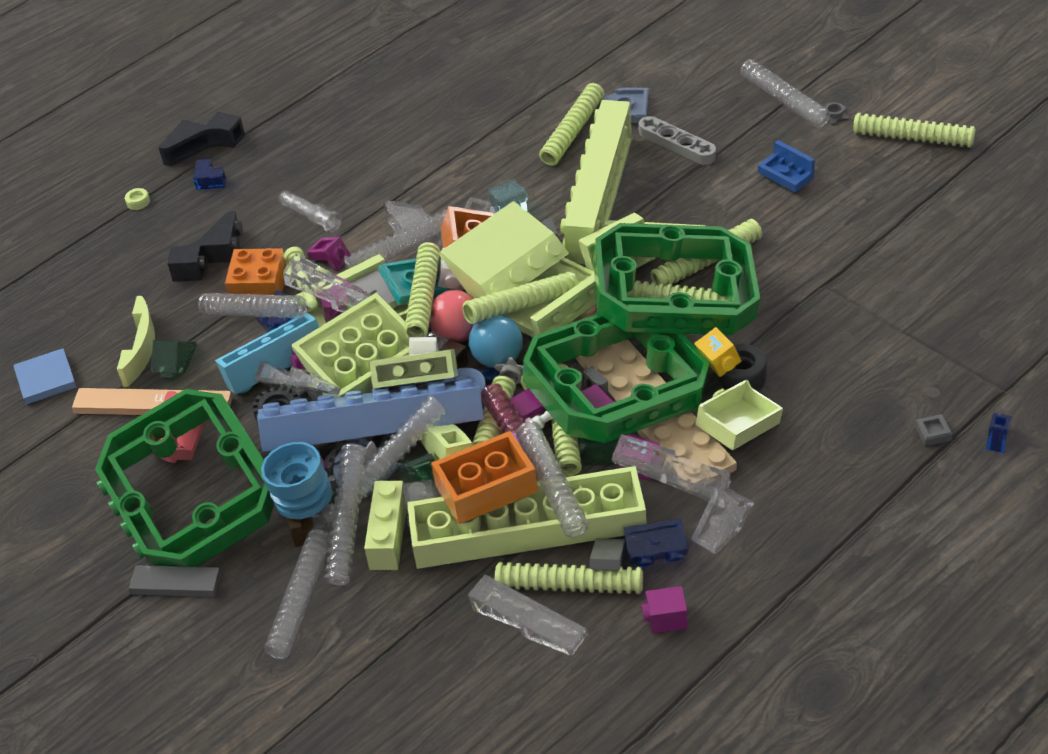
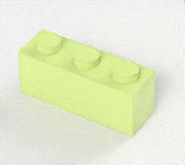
(413, 368)
(385, 526)

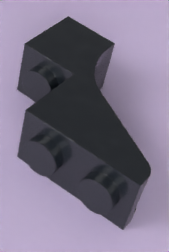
(194, 137)
(215, 246)

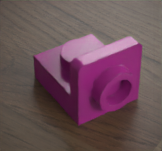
(329, 249)

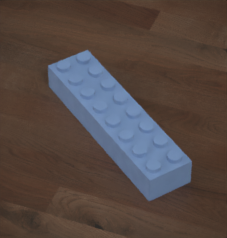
(365, 414)

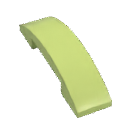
(134, 361)

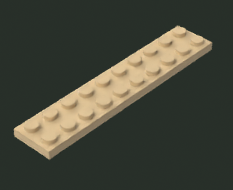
(626, 368)

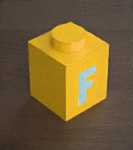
(718, 352)

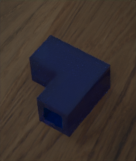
(208, 177)
(998, 432)

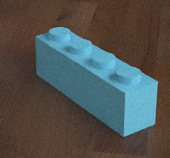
(274, 347)

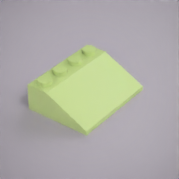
(503, 252)
(347, 343)

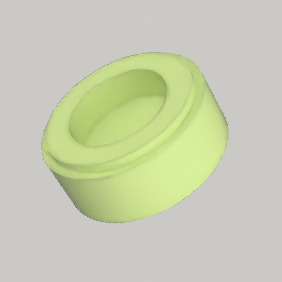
(137, 199)

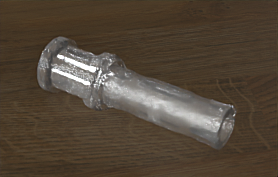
(316, 213)

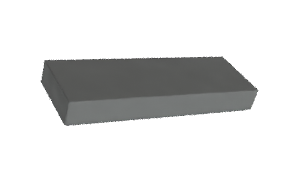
(175, 581)

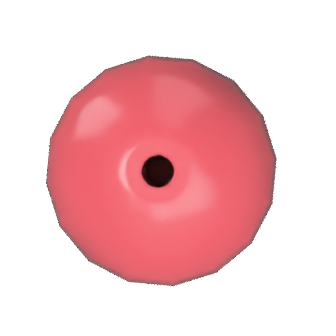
(448, 316)

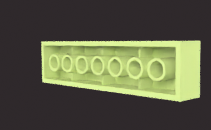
(599, 175)
(606, 497)

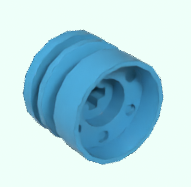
(297, 480)

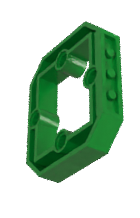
(679, 313)
(648, 405)
(139, 439)

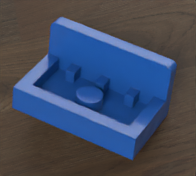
(788, 167)

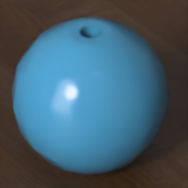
(495, 340)

